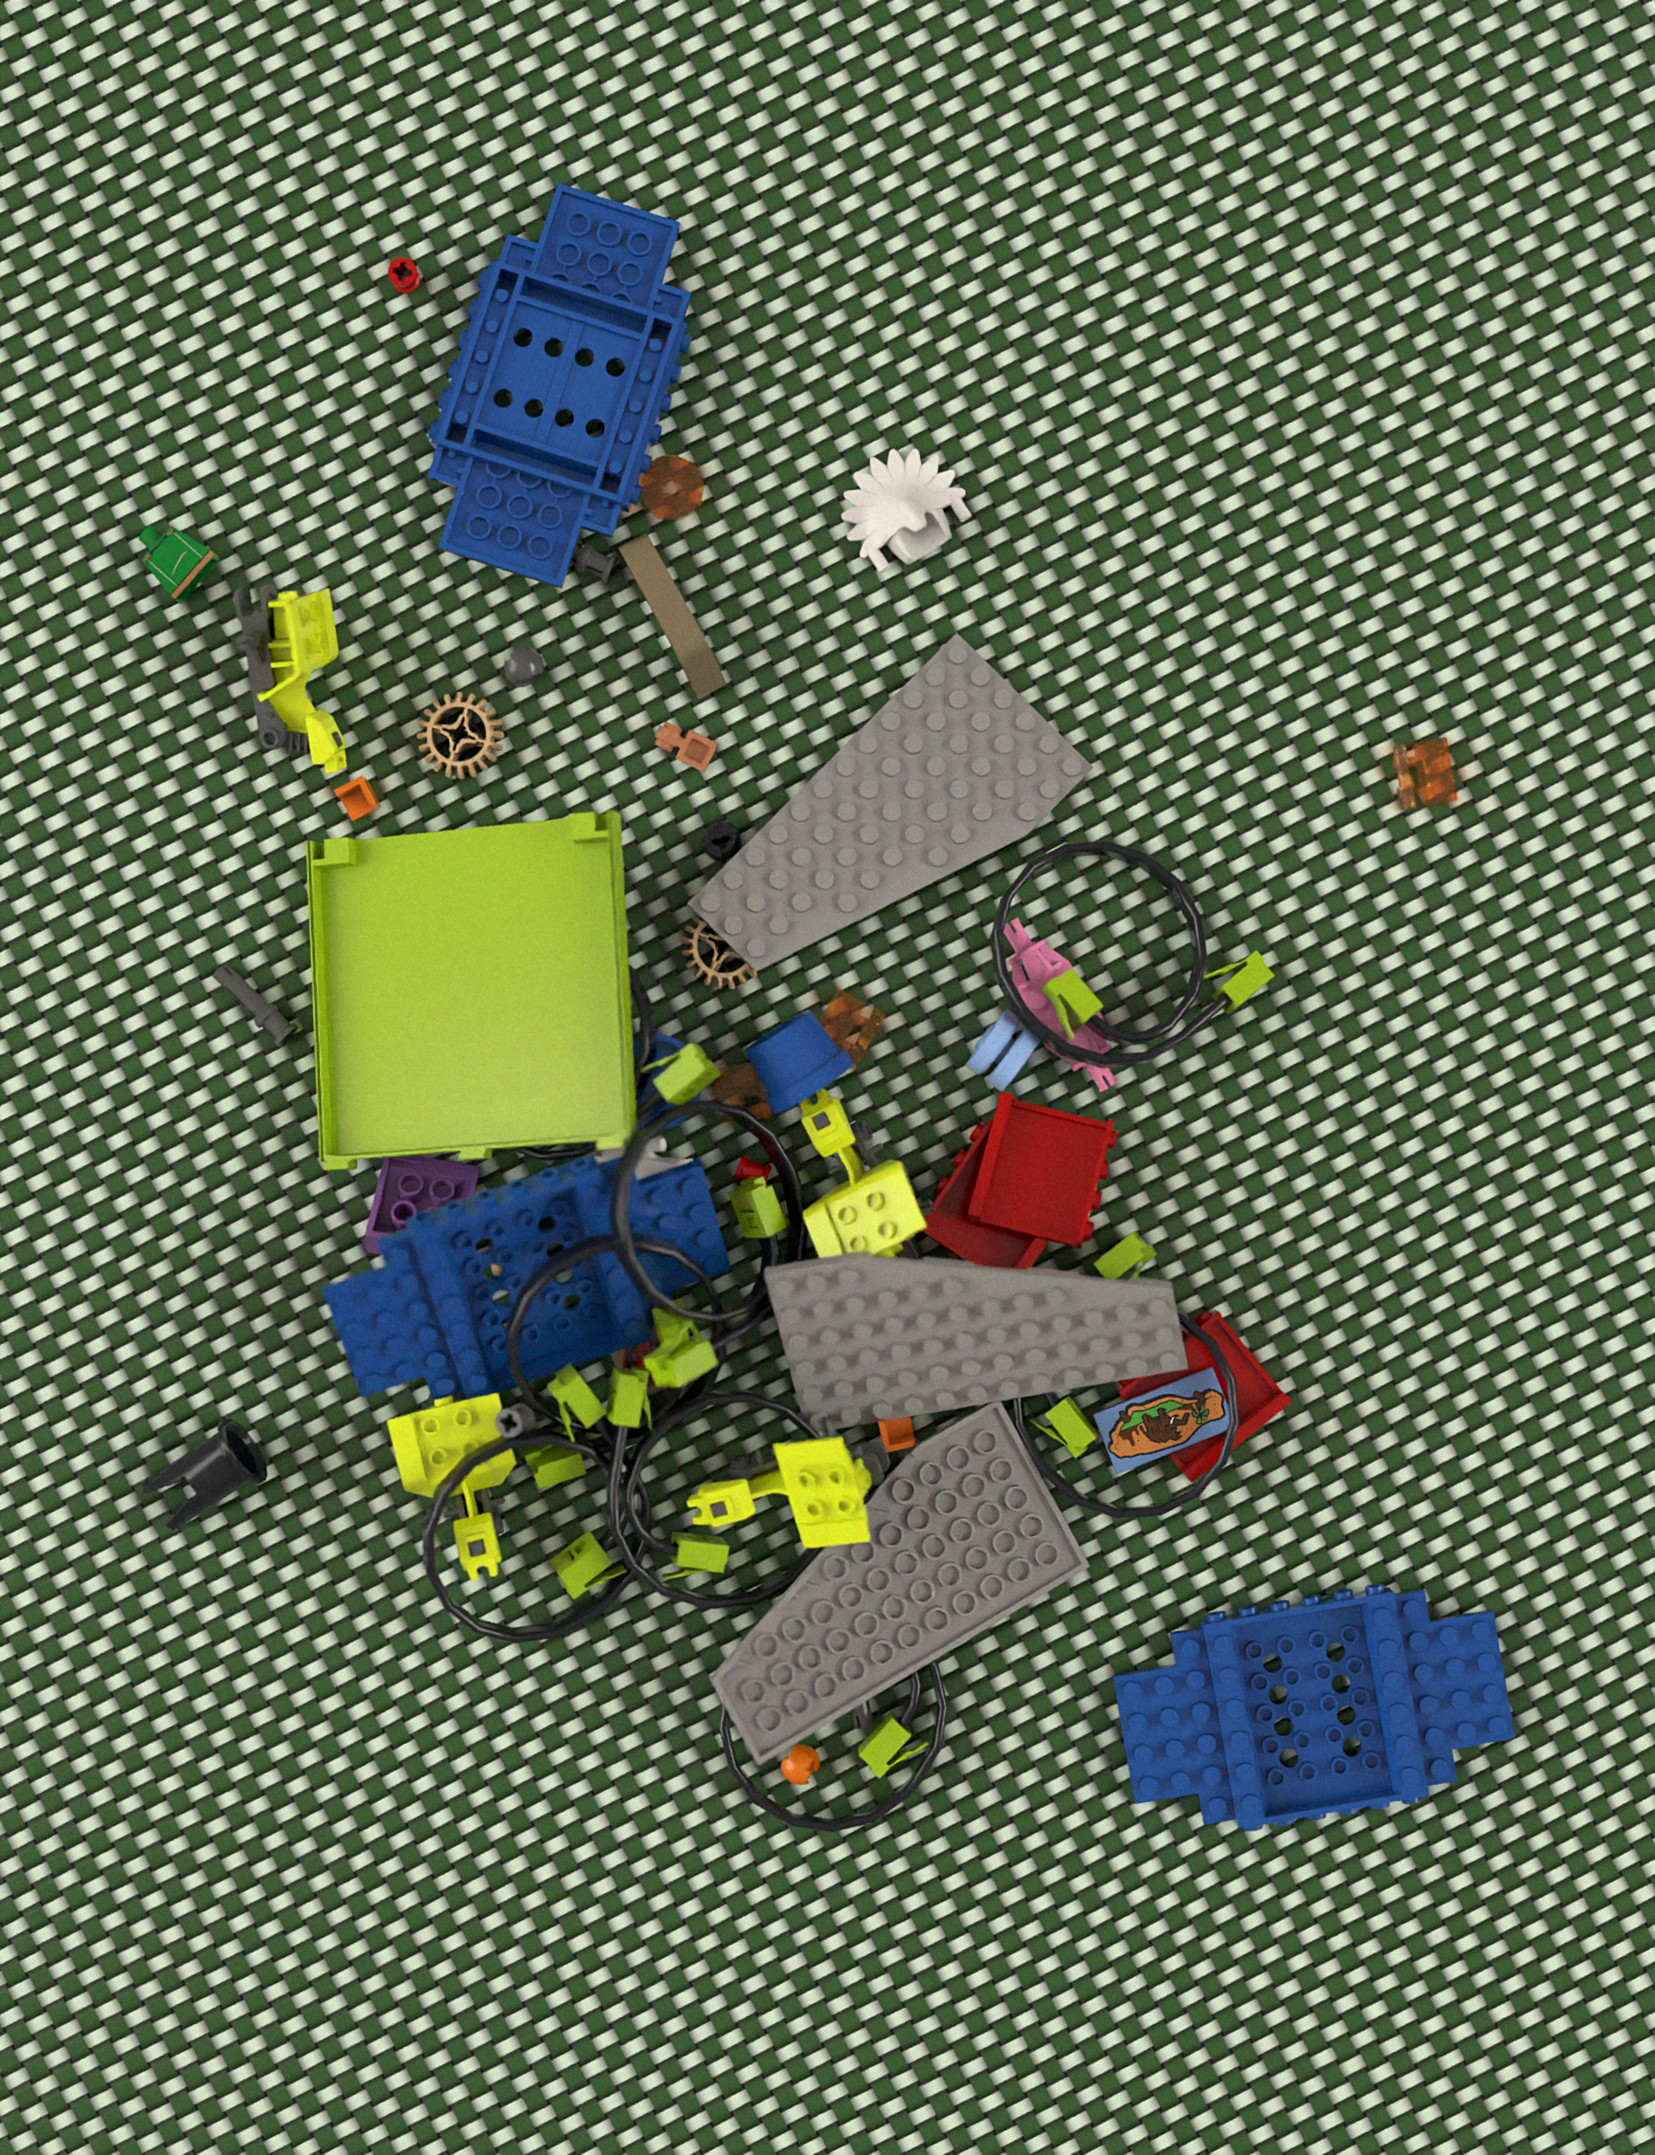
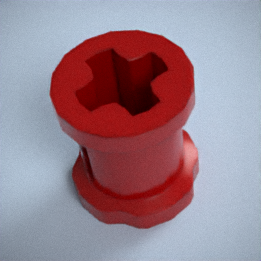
(398, 267)
(748, 1168)

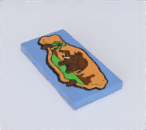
(1163, 1420)

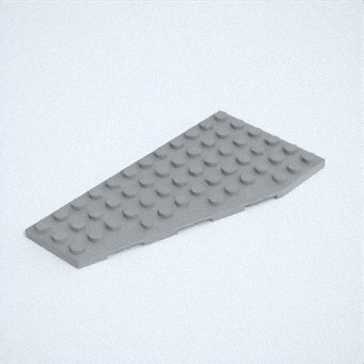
(909, 799)
(945, 1334)
(953, 1548)

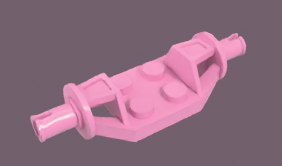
(1042, 966)

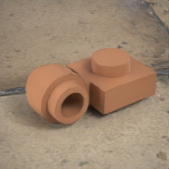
(694, 749)

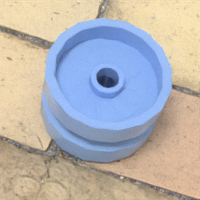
(1004, 1050)

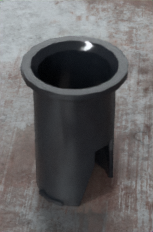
(212, 1470)

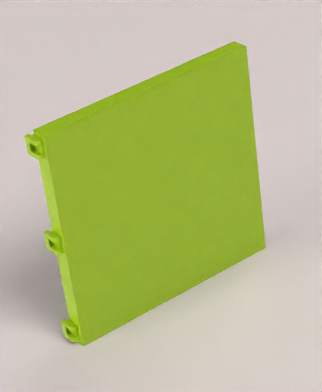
(471, 991)

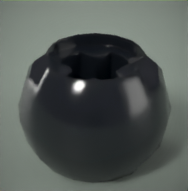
(732, 846)

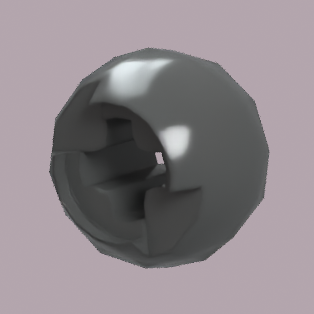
(523, 667)

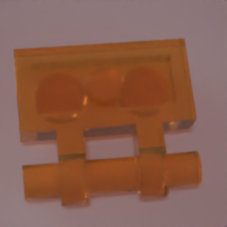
(1433, 770)
(840, 1018)
(741, 1082)

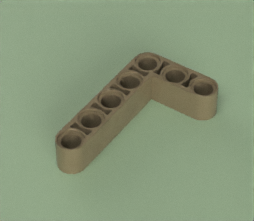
(673, 615)

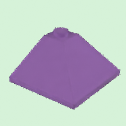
(415, 1186)

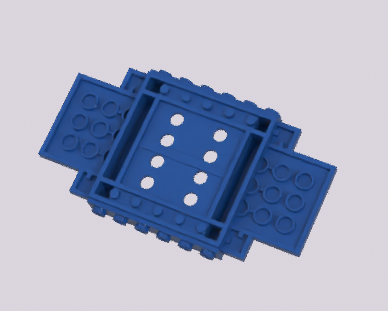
(524, 478)
(435, 1306)
(1412, 1688)

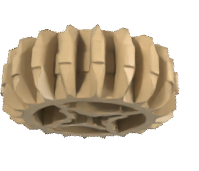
(457, 749)
(712, 971)

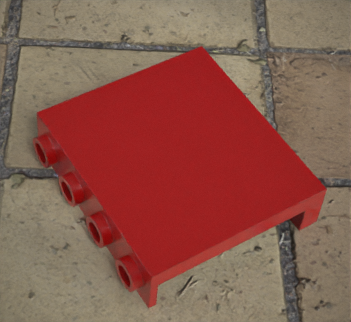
(1042, 1172)
(968, 1239)
(1257, 1392)

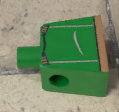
(177, 560)

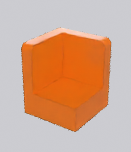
(358, 798)
(897, 1433)

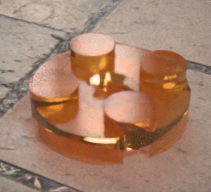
(679, 471)

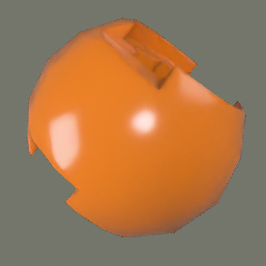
(800, 1764)

